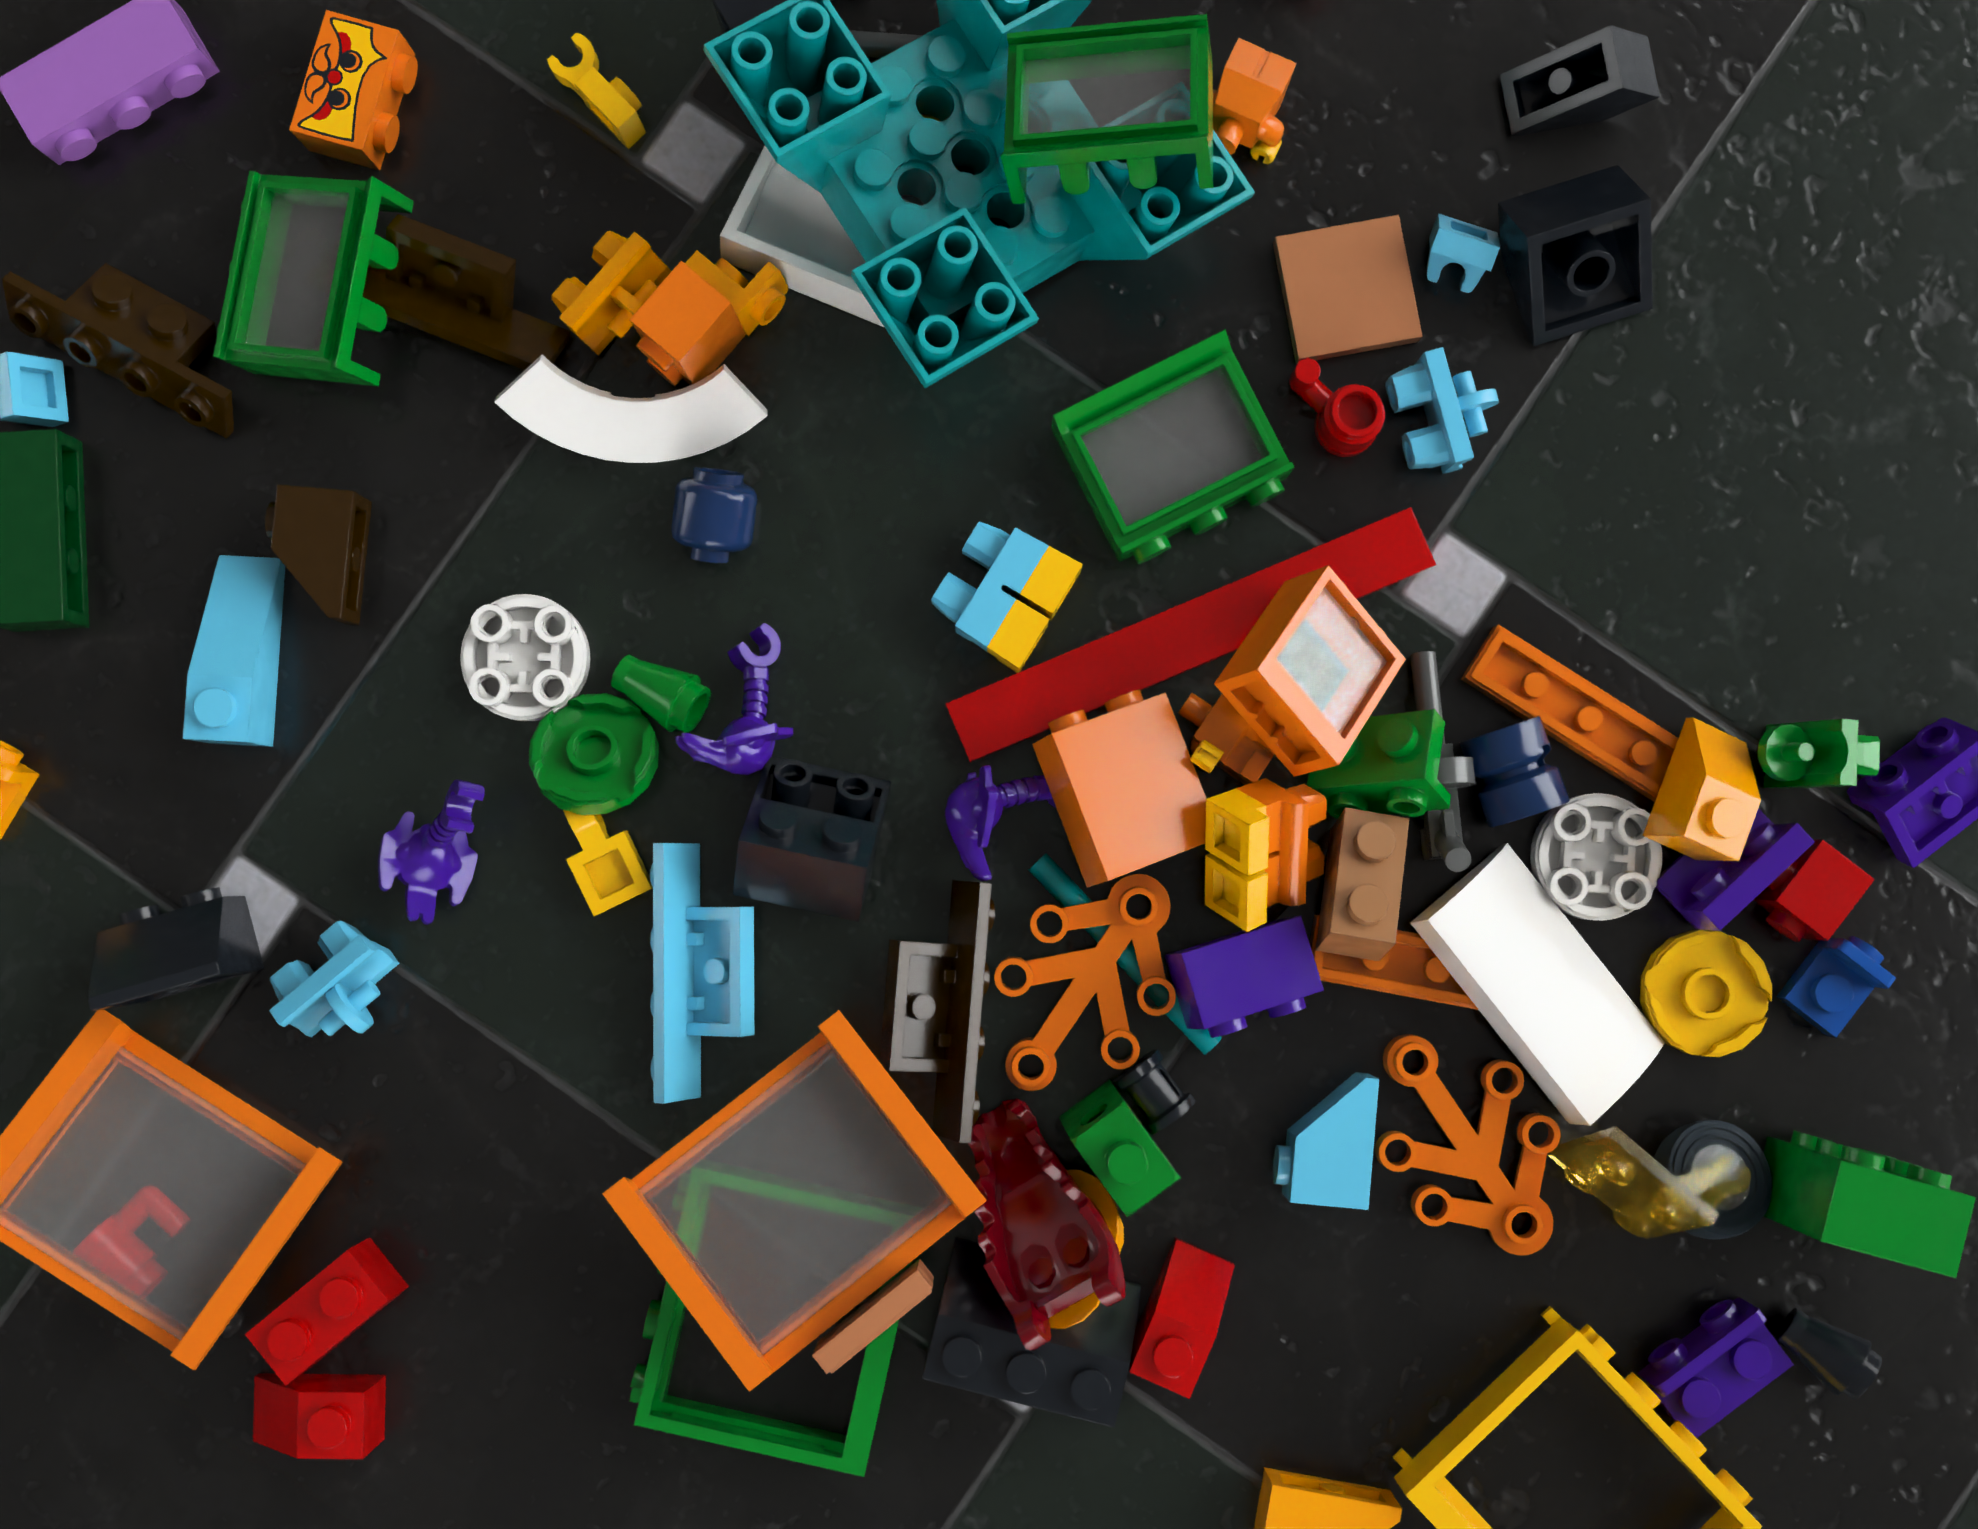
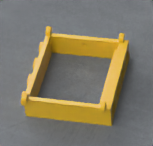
(1446, 1508)

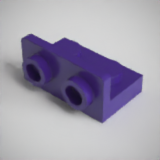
(1924, 790)
(1717, 891)
(1715, 1365)

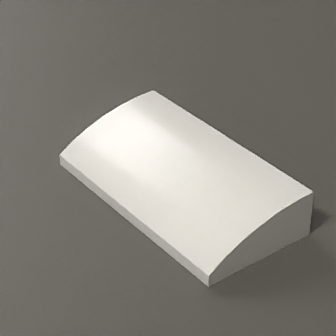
(796, 231)
(1540, 986)

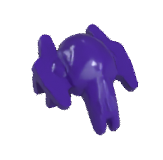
(749, 739)
(977, 807)
(433, 854)

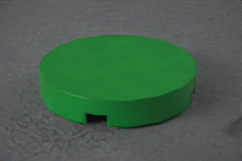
(594, 754)

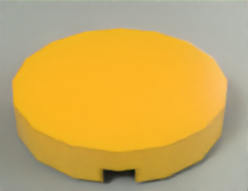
(1705, 993)

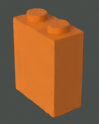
(1123, 786)

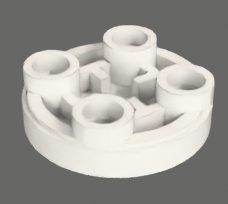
(524, 657)
(1595, 857)

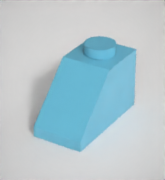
(1332, 1148)

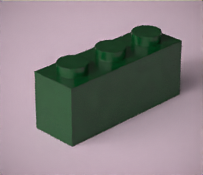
(42, 532)

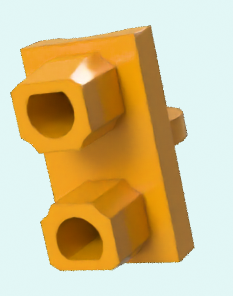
(614, 295)

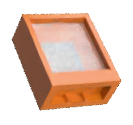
(1310, 672)

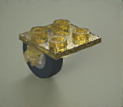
(1700, 1182)

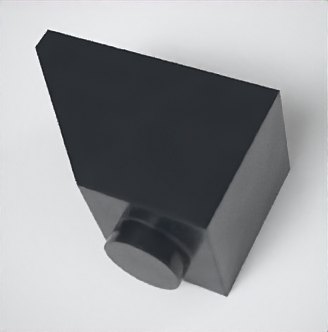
(1581, 82)

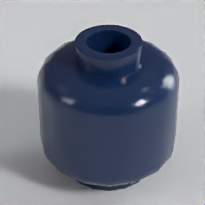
(714, 514)

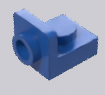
(1835, 982)

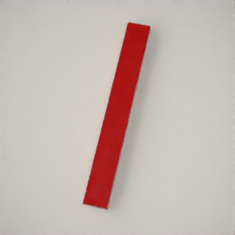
(1176, 638)

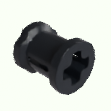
(1154, 1092)

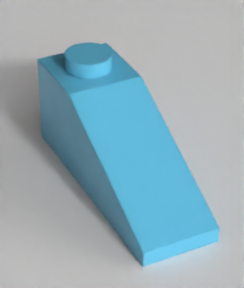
(237, 655)

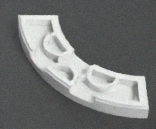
(631, 428)

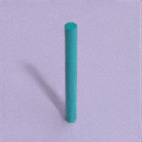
(1069, 894)

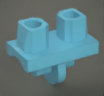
(1431, 385)
(338, 989)

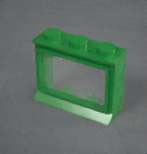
(1108, 97)
(304, 275)
(1172, 449)

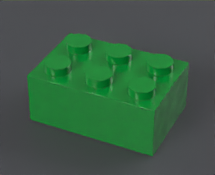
(1868, 1202)

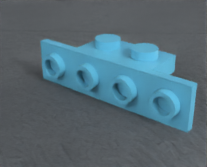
(698, 972)

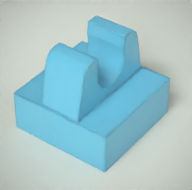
(1462, 244)
(32, 390)

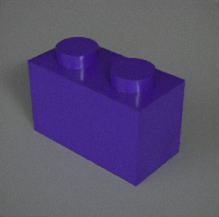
(1245, 975)

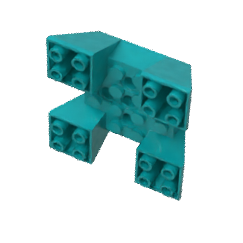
(857, 135)

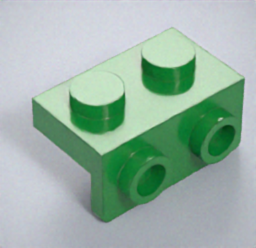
(1389, 768)

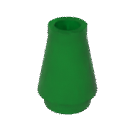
(664, 693)

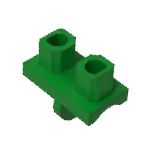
(1817, 754)

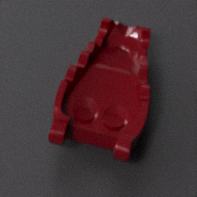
(1040, 1229)

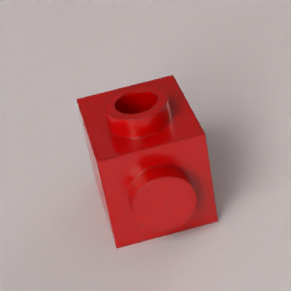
(1814, 894)

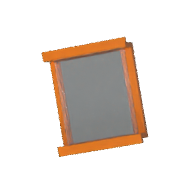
(152, 1187)
(795, 1201)

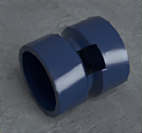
(1515, 772)

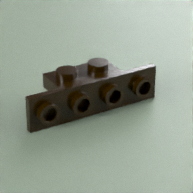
(460, 295)
(130, 336)
(937, 1008)

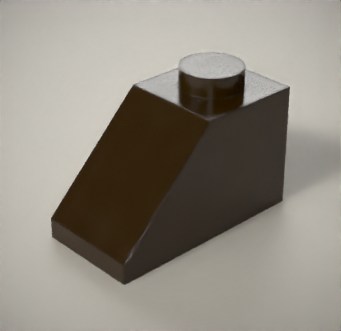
(323, 544)

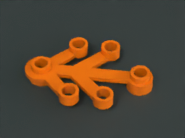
(1093, 973)
(1475, 1154)

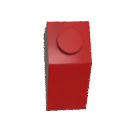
(1181, 1318)
(320, 1414)

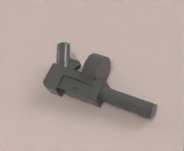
(1442, 828)

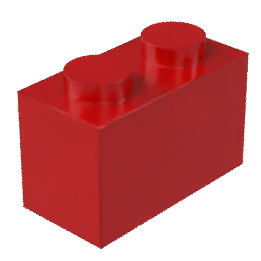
(326, 1310)

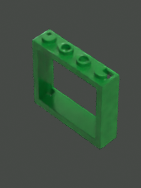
(751, 1431)

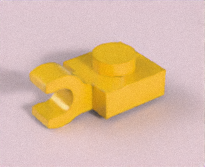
(610, 101)
(608, 867)

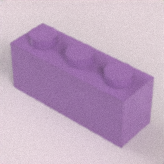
(107, 78)

